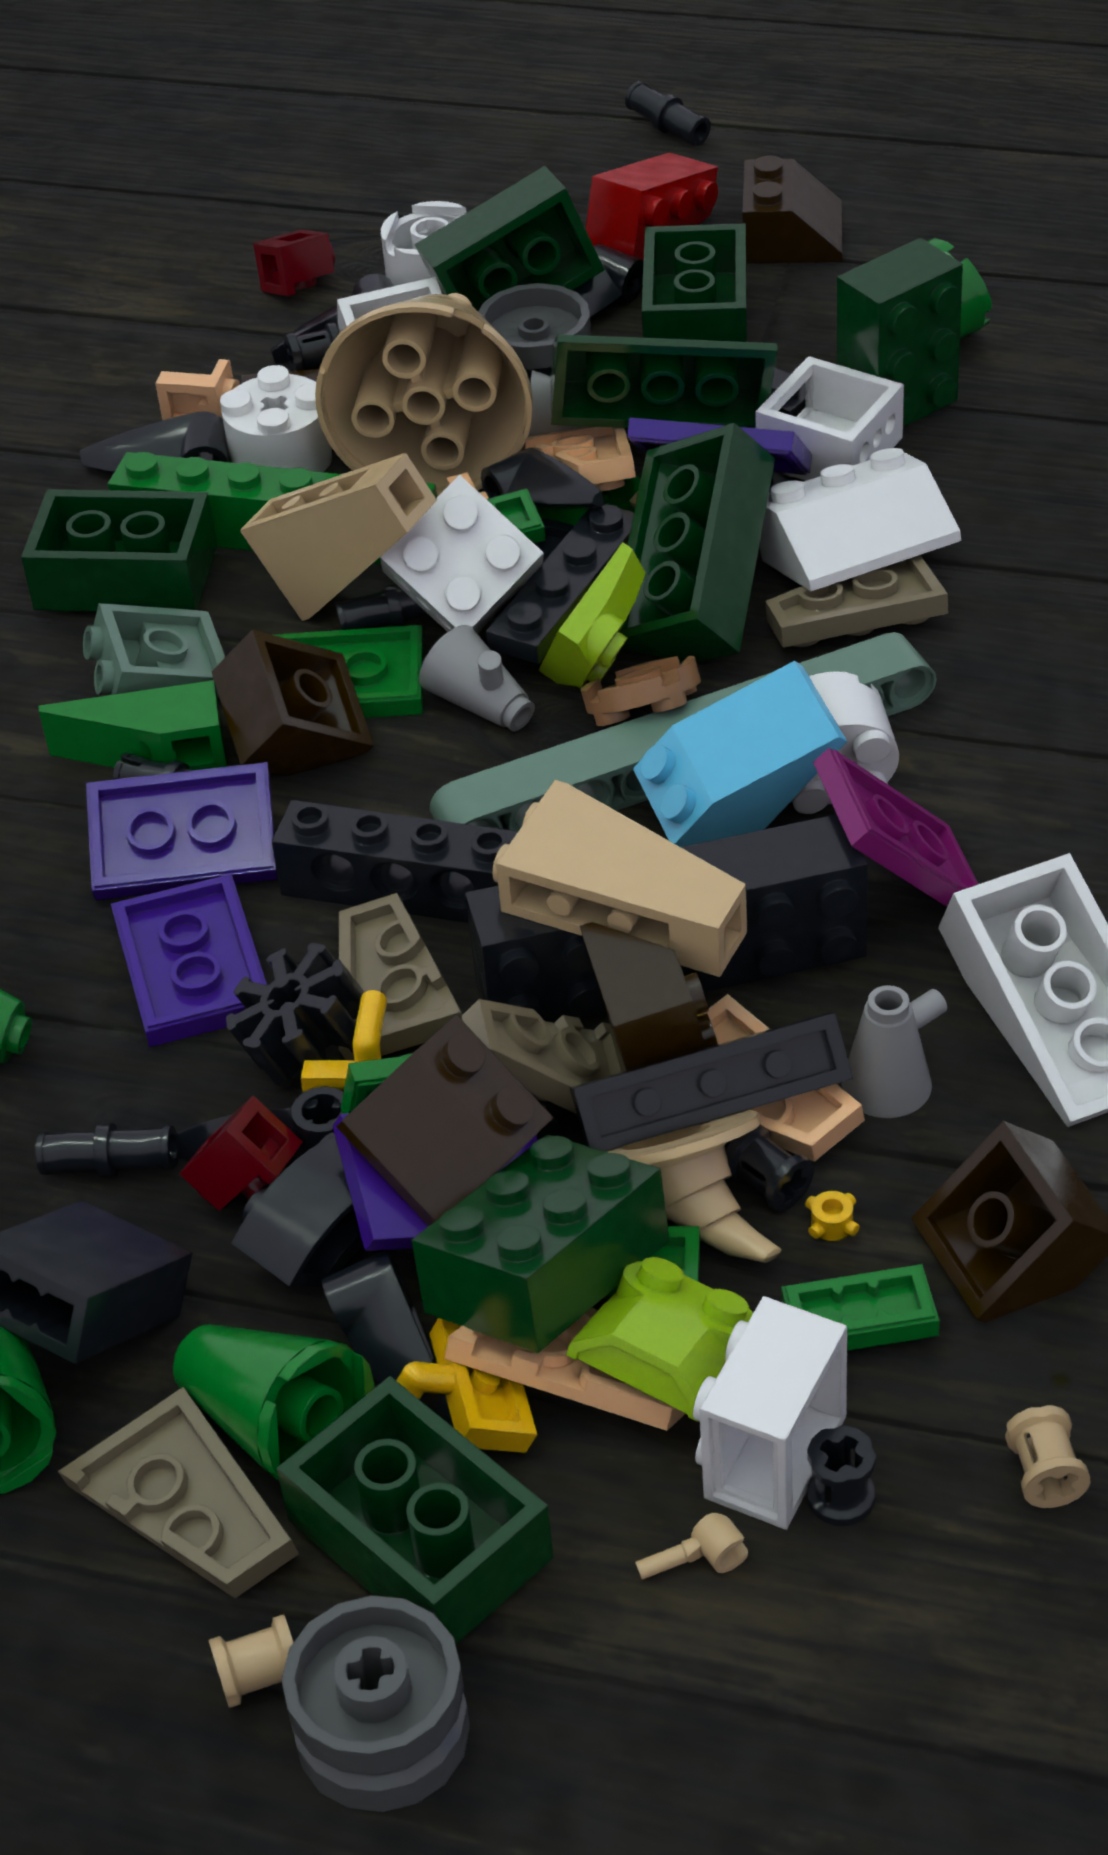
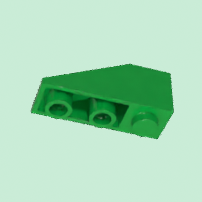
(151, 723)

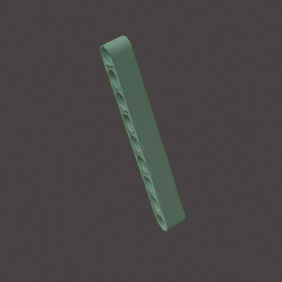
(605, 760)

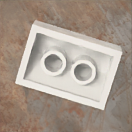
(855, 520)

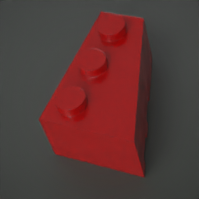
(649, 194)

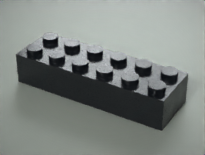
(801, 915)

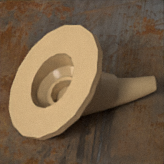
(695, 1186)

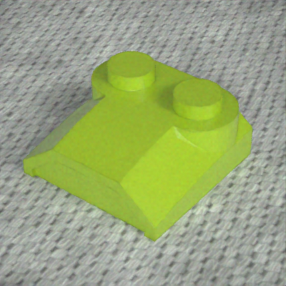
(591, 634)
(661, 1332)

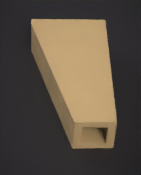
(336, 528)
(592, 864)

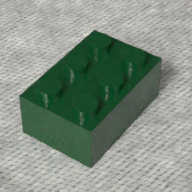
(511, 241)
(695, 282)
(904, 324)
(119, 549)
(541, 1241)
(416, 1509)

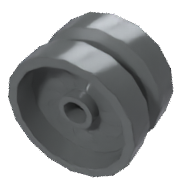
(533, 317)
(376, 1703)

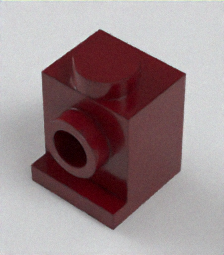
(293, 261)
(241, 1155)

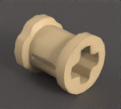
(1047, 1456)
(252, 1660)

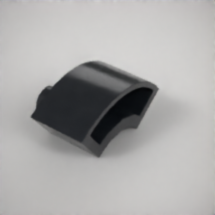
(303, 1220)

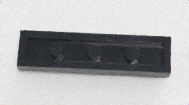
(555, 589)
(711, 1083)

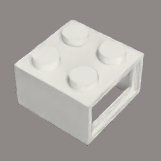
(843, 415)
(462, 559)
(766, 1405)

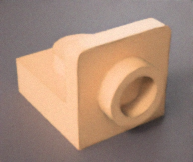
(192, 392)

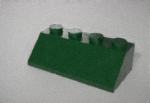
(678, 380)
(698, 543)

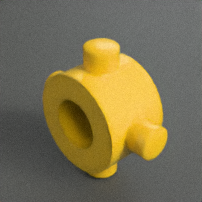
(832, 1215)

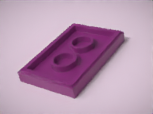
(894, 829)

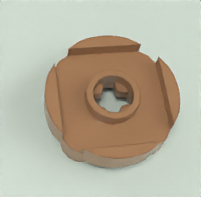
(656, 682)

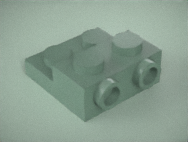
(150, 648)

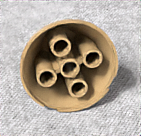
(424, 384)

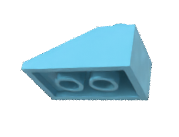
(738, 758)

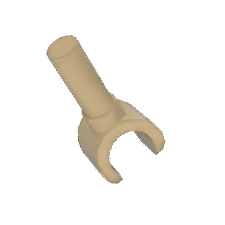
(712, 1537)

